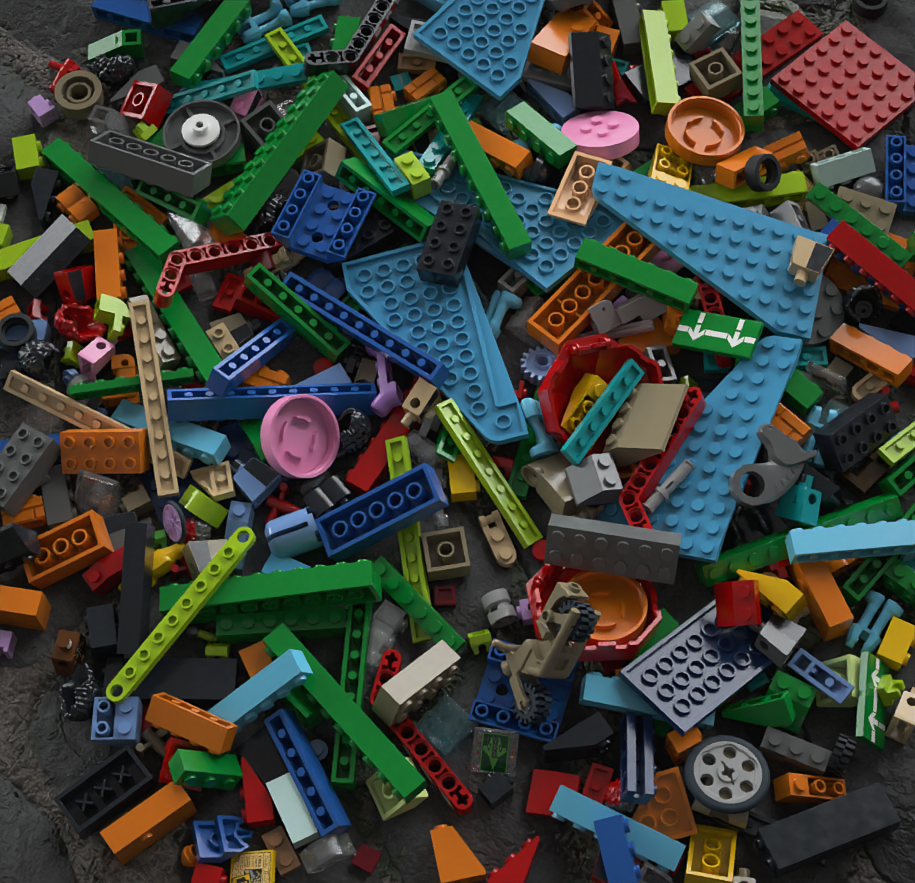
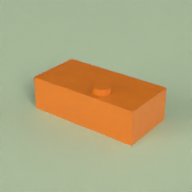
(551, 45)
(69, 549)
(823, 598)
(24, 608)
(148, 822)

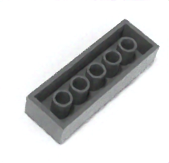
(149, 163)
(612, 548)

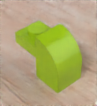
(114, 313)
(203, 506)

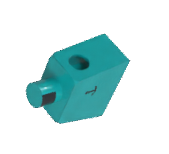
(800, 502)

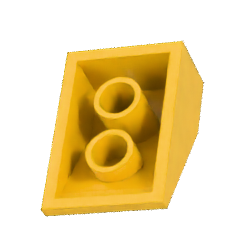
(710, 855)

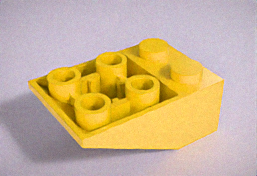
(670, 167)
(582, 400)
(778, 594)

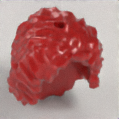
(77, 323)

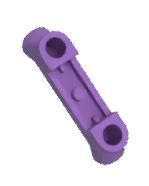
(390, 393)

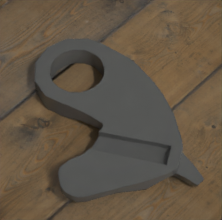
(777, 475)

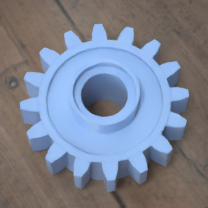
(536, 364)

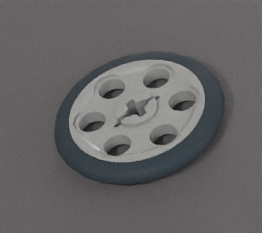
(709, 795)

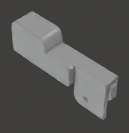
(636, 307)

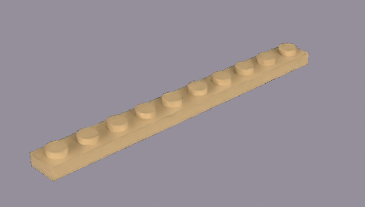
(153, 399)
(75, 412)

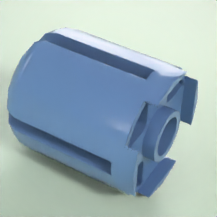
(293, 534)

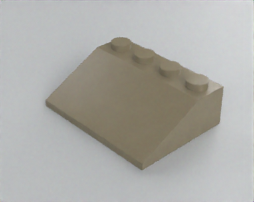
(645, 422)

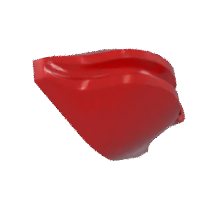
(621, 91)

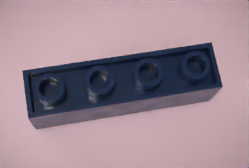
(636, 759)

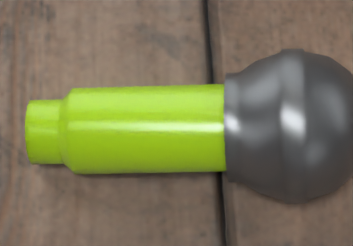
(195, 631)

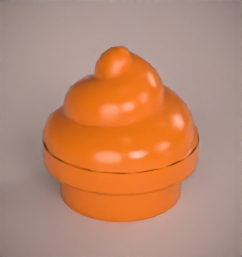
(188, 856)

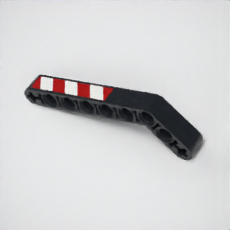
(349, 59)

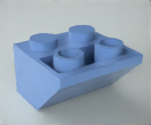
(117, 723)

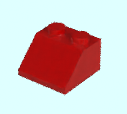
(146, 103)
(737, 603)

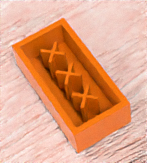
(105, 451)

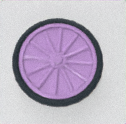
(173, 522)

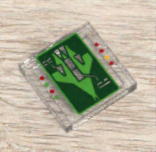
(494, 751)

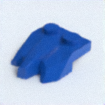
(219, 839)

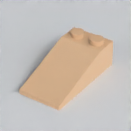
(574, 196)

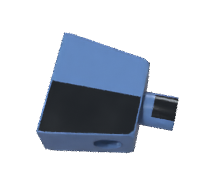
(255, 480)

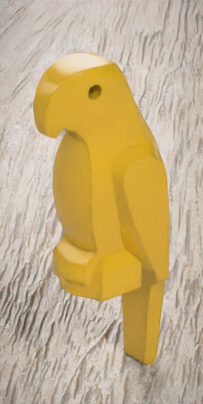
(163, 560)

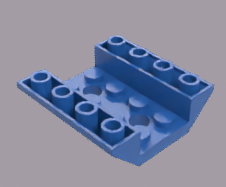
(900, 174)
(308, 216)
(498, 710)

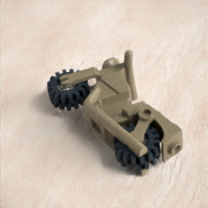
(560, 623)

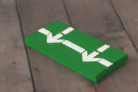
(718, 334)
(870, 709)

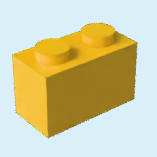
(462, 480)
(896, 643)

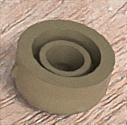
(79, 84)

